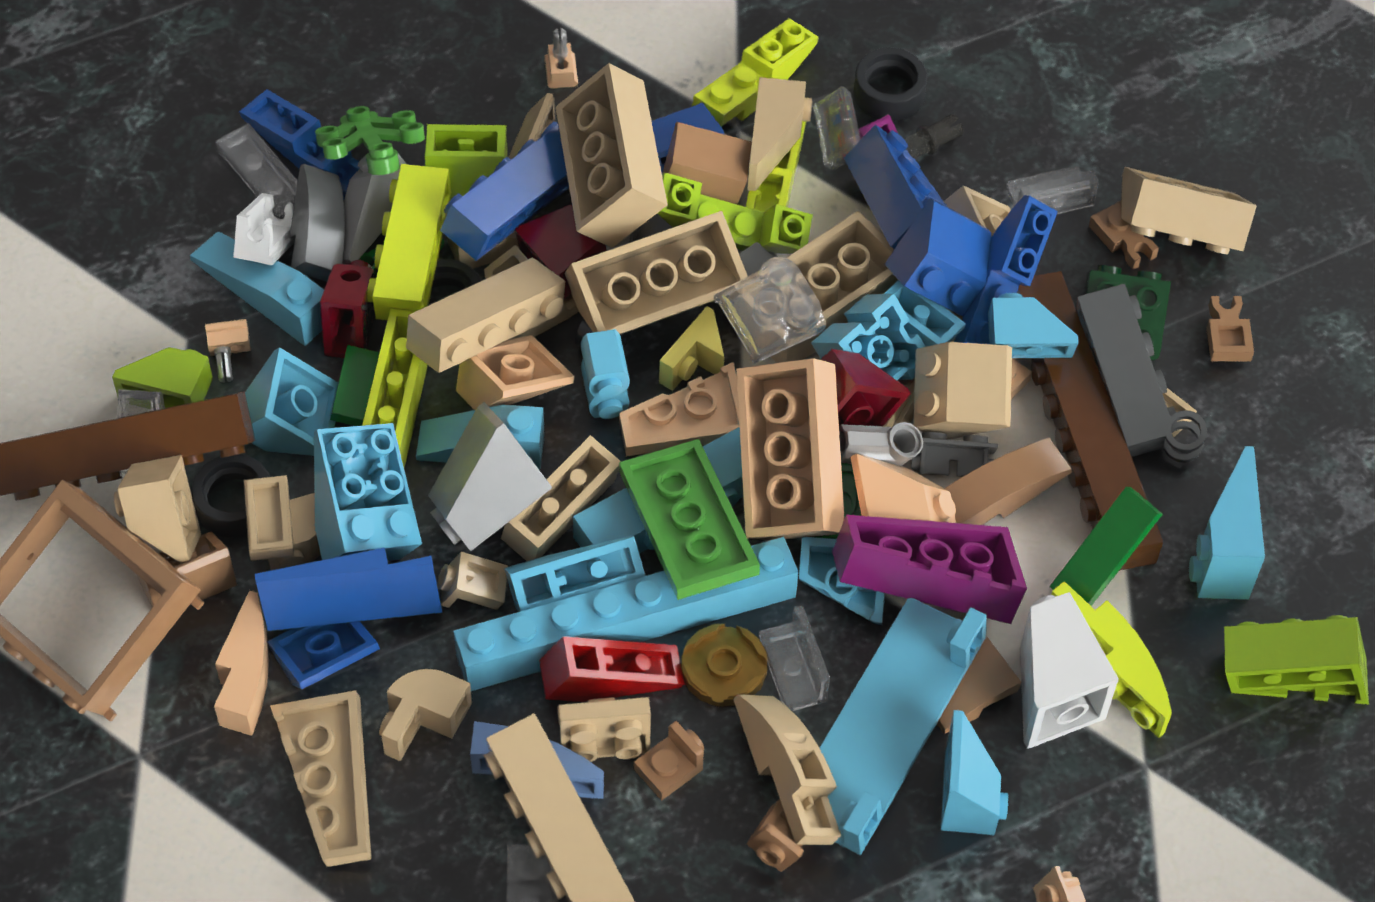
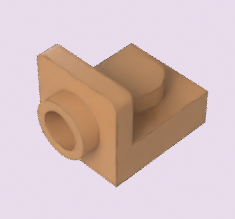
(671, 761)

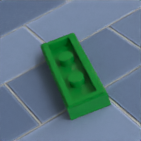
(1109, 545)

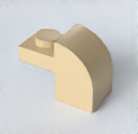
(426, 700)

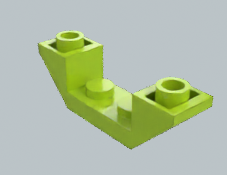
(776, 230)

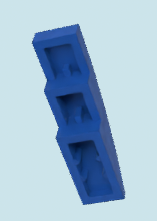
(293, 135)

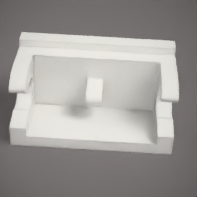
(260, 234)

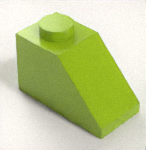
(177, 373)

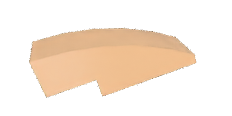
(243, 669)

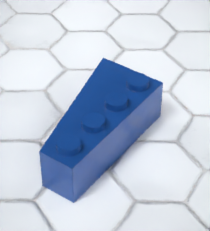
(890, 181)

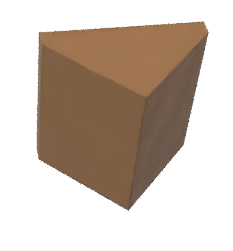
(208, 569)

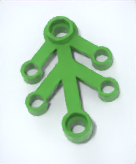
(368, 128)

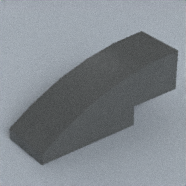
(317, 223)

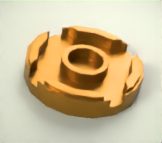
(723, 663)

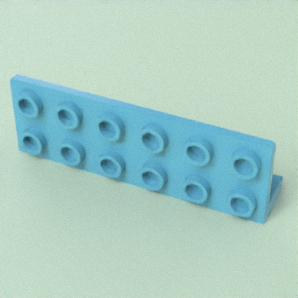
(895, 713)

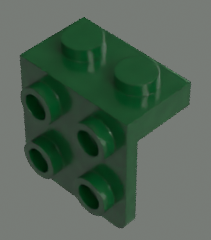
(1150, 292)

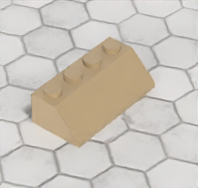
(656, 275)

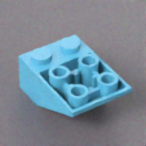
(362, 493)

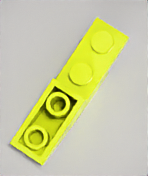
(772, 56)
(1139, 680)

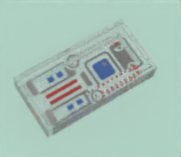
(836, 126)

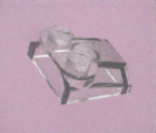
(772, 309)

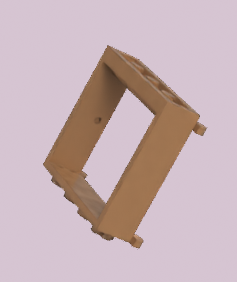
(174, 587)

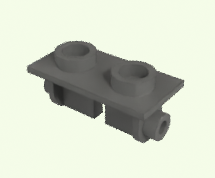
(939, 451)

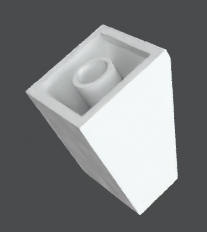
(1062, 672)

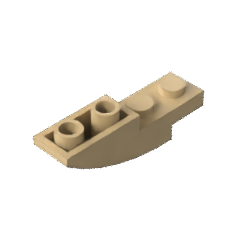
(799, 770)

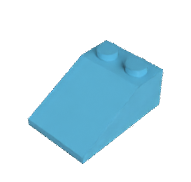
(1233, 540)

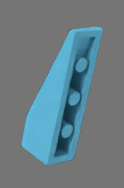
(273, 290)

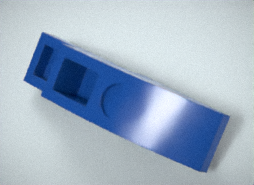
(1012, 262)

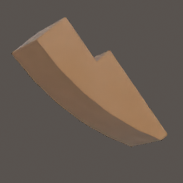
(1007, 482)

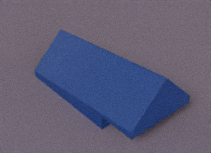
(347, 590)

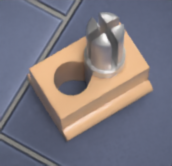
(560, 63)
(225, 339)

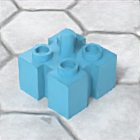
(875, 333)

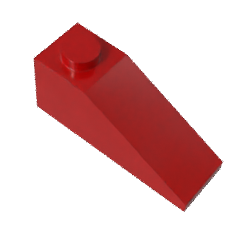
(608, 669)

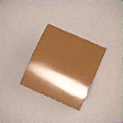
(983, 684)

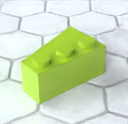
(1297, 657)

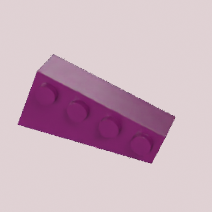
(933, 563)

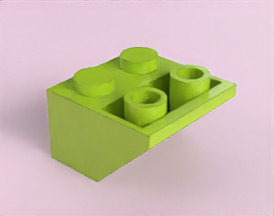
(465, 151)

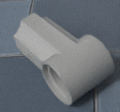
(879, 441)

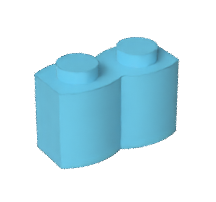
(605, 373)

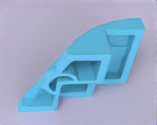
(820, 573)

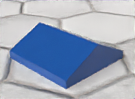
(320, 650)

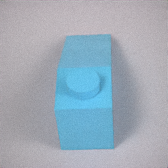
(441, 434)
(573, 572)

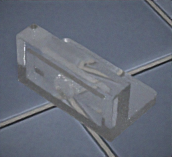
(1059, 189)
(796, 662)

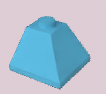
(289, 404)
(970, 783)

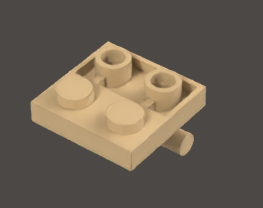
(606, 727)

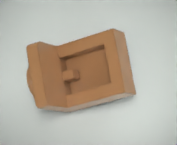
(775, 840)

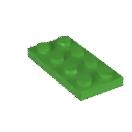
(689, 519)

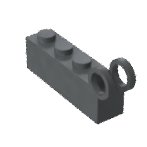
(1129, 376)

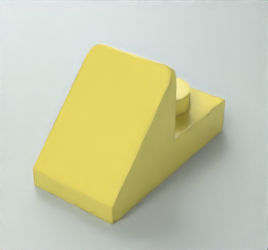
(695, 347)

